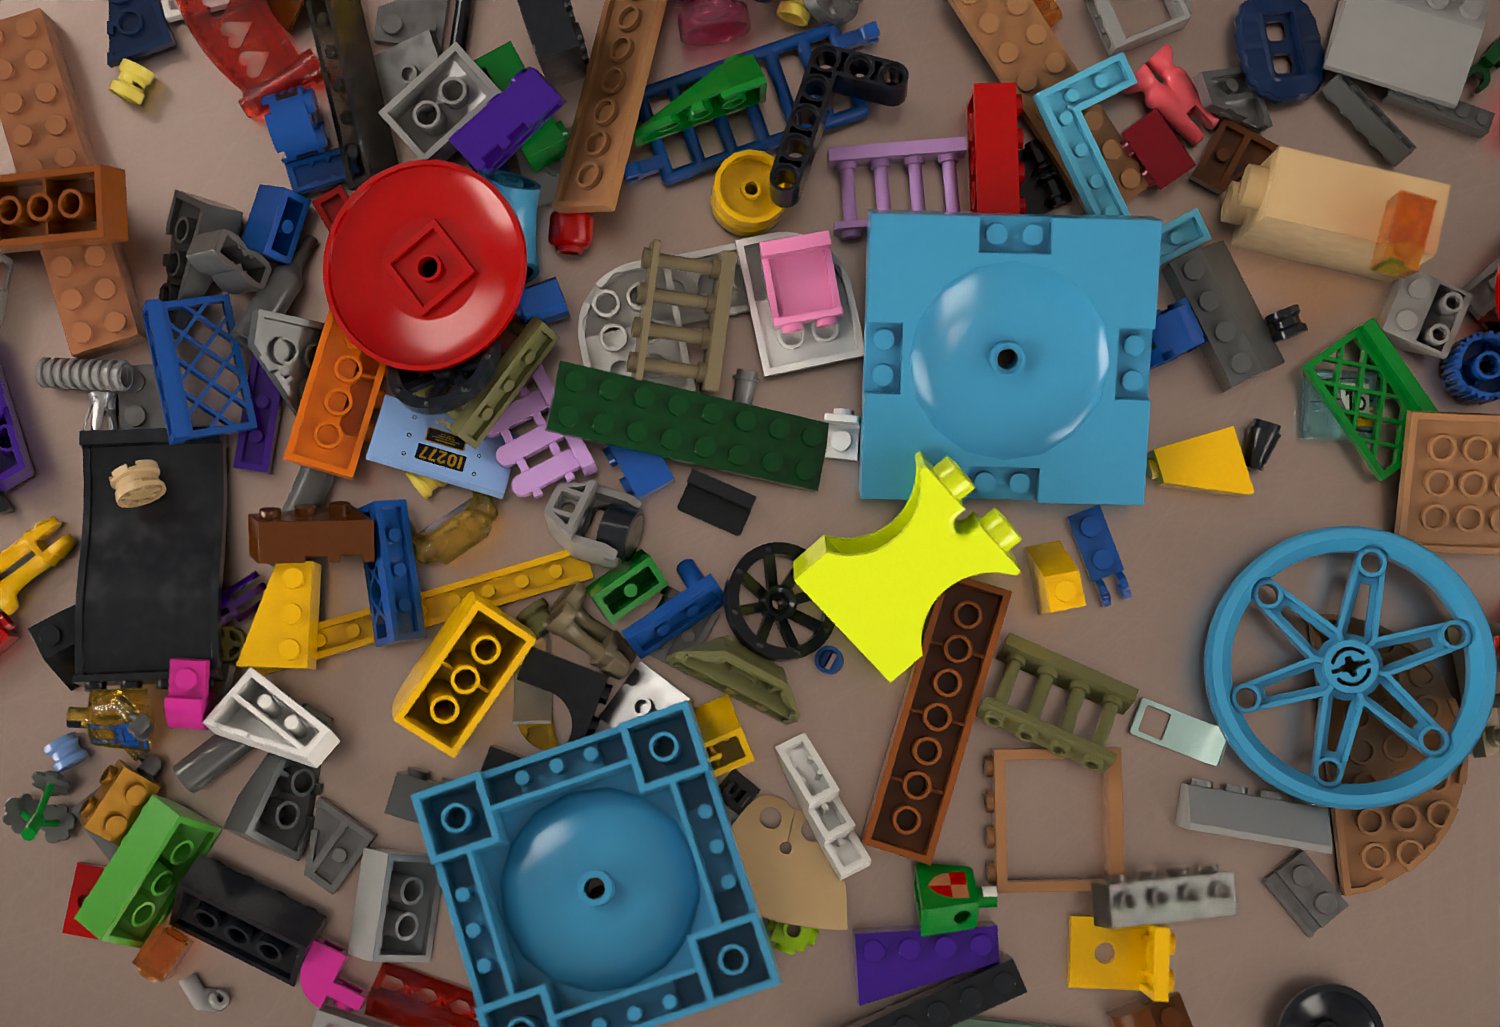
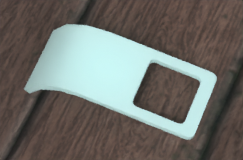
(1184, 734)

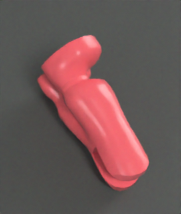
(1175, 97)

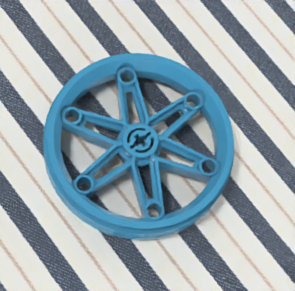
(1467, 619)

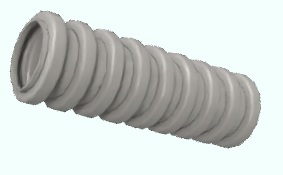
(84, 374)

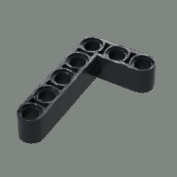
(815, 111)

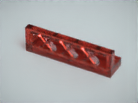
(409, 1010)

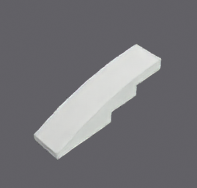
(821, 806)

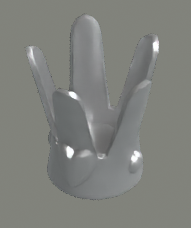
(98, 403)

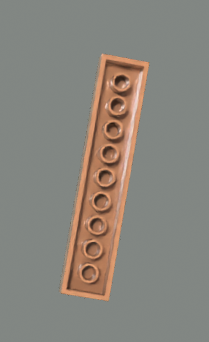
(47, 133)

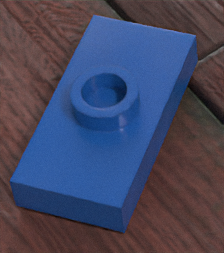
(316, 172)

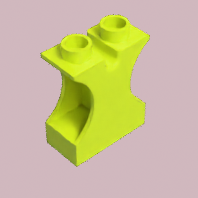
(888, 579)

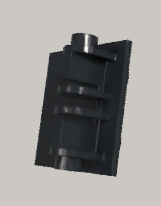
(1043, 183)

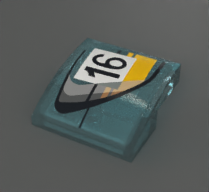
(1317, 419)

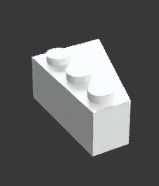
(271, 721)

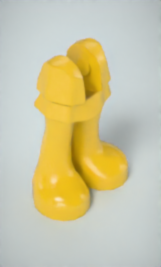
(45, 558)

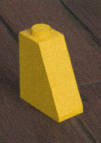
(1202, 464)
(1054, 578)

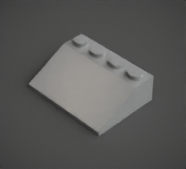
(1408, 44)

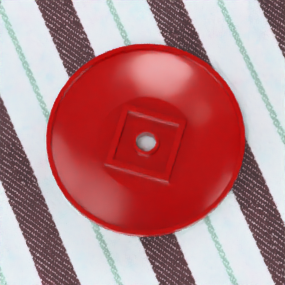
(379, 256)

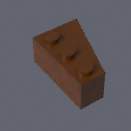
(310, 533)

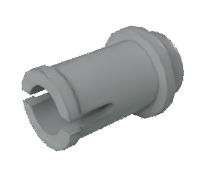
(744, 386)

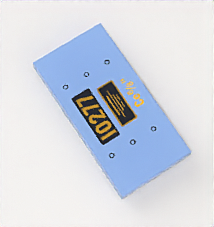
(430, 449)

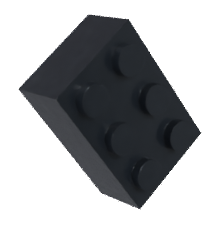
(555, 39)

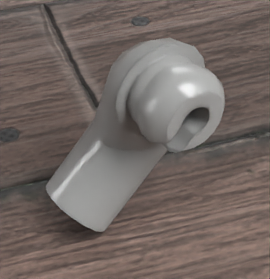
(204, 998)

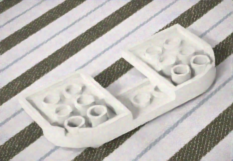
(612, 305)

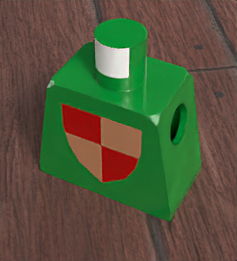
(949, 898)

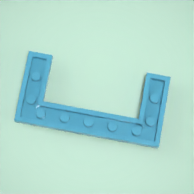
(1061, 112)

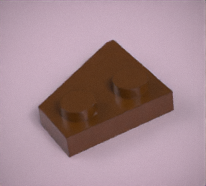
(1229, 154)

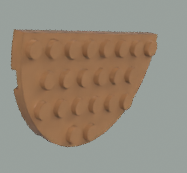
(1392, 839)

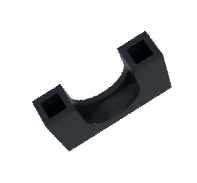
(574, 684)

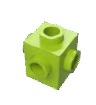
(788, 943)

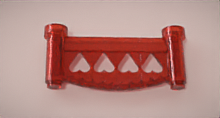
(283, 66)

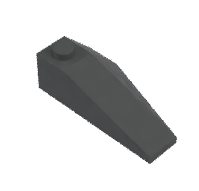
(190, 217)
(279, 802)

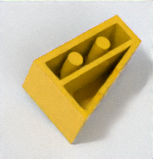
(286, 621)

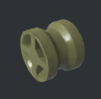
(534, 616)
(228, 643)

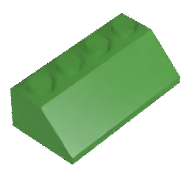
(145, 872)

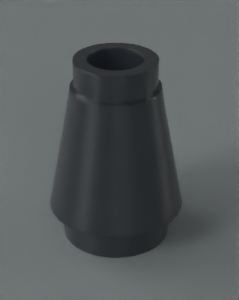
(1260, 443)

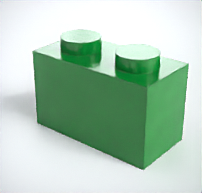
(626, 586)

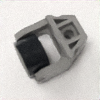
(573, 510)

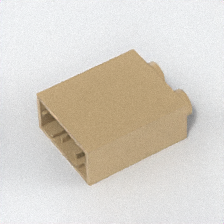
(1321, 210)

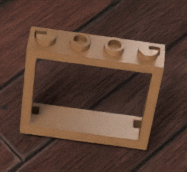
(997, 834)

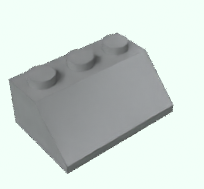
(395, 907)

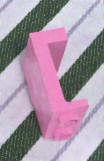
(801, 281)

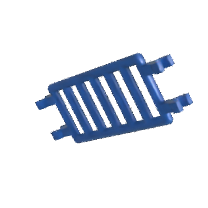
(660, 161)

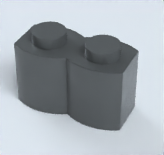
(228, 262)

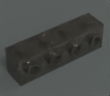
(1163, 898)

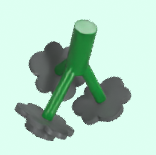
(31, 815)

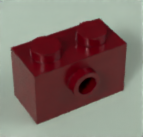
(1157, 149)

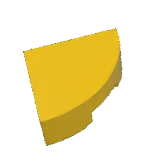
(540, 735)

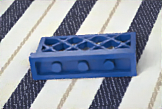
(168, 373)

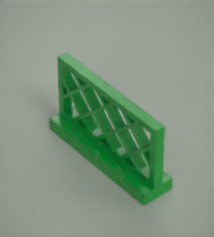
(1393, 376)

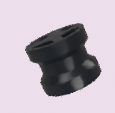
(1286, 323)

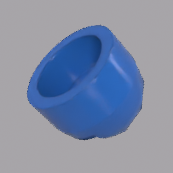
(823, 656)

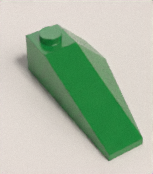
(721, 92)

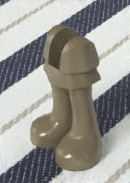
(578, 627)

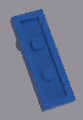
(679, 613)

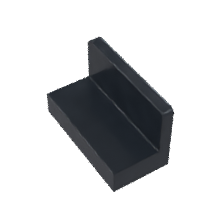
(716, 502)

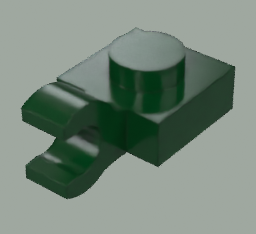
(1481, 67)

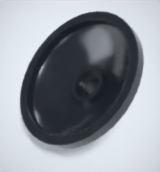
(1329, 1007)

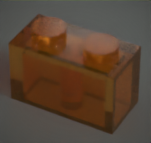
(1403, 234)

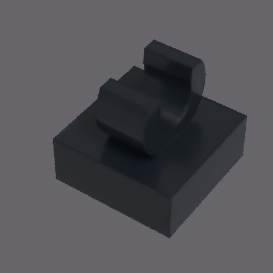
(738, 791)

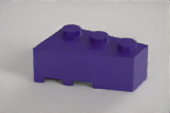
(507, 121)

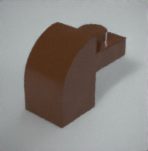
(1151, 1014)

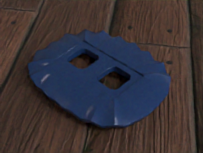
(1301, 45)

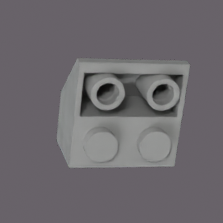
(1423, 314)

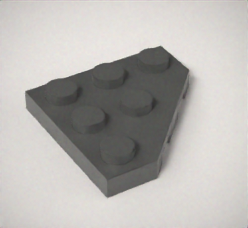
(285, 350)

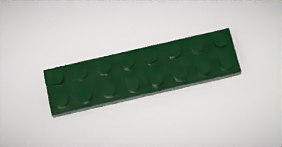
(687, 426)

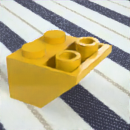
(723, 735)

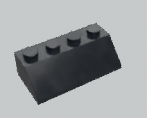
(245, 919)

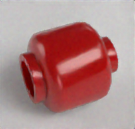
(571, 232)

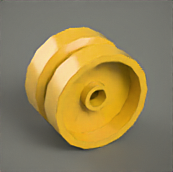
(730, 203)

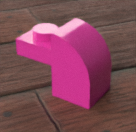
(188, 694)
(322, 979)

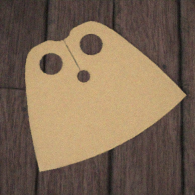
(792, 886)

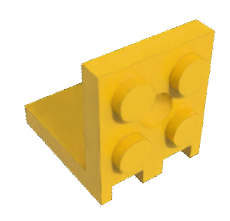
(1137, 963)

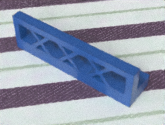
(394, 574)

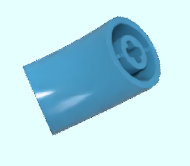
(523, 197)

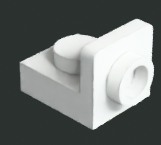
(843, 435)

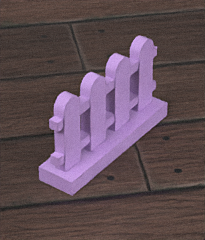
(537, 440)

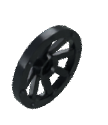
(436, 402)
(782, 595)

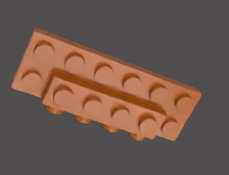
(336, 405)

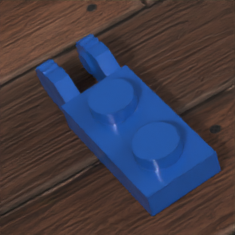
(1098, 552)

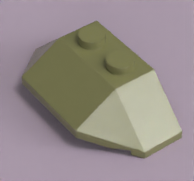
(741, 675)

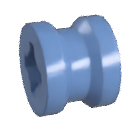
(65, 752)

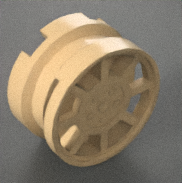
(137, 483)

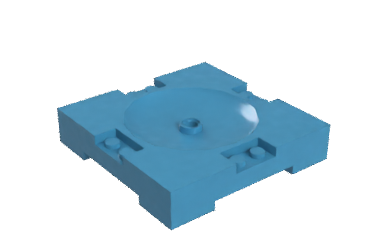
(1054, 289)
(615, 807)

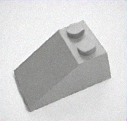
(439, 103)

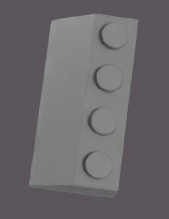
(1253, 817)

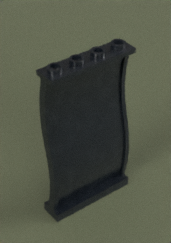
(152, 569)

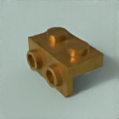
(117, 802)

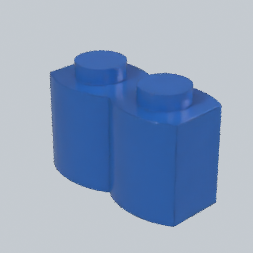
(544, 302)

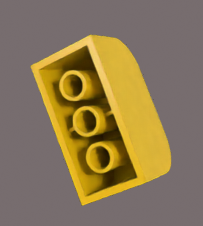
(461, 673)

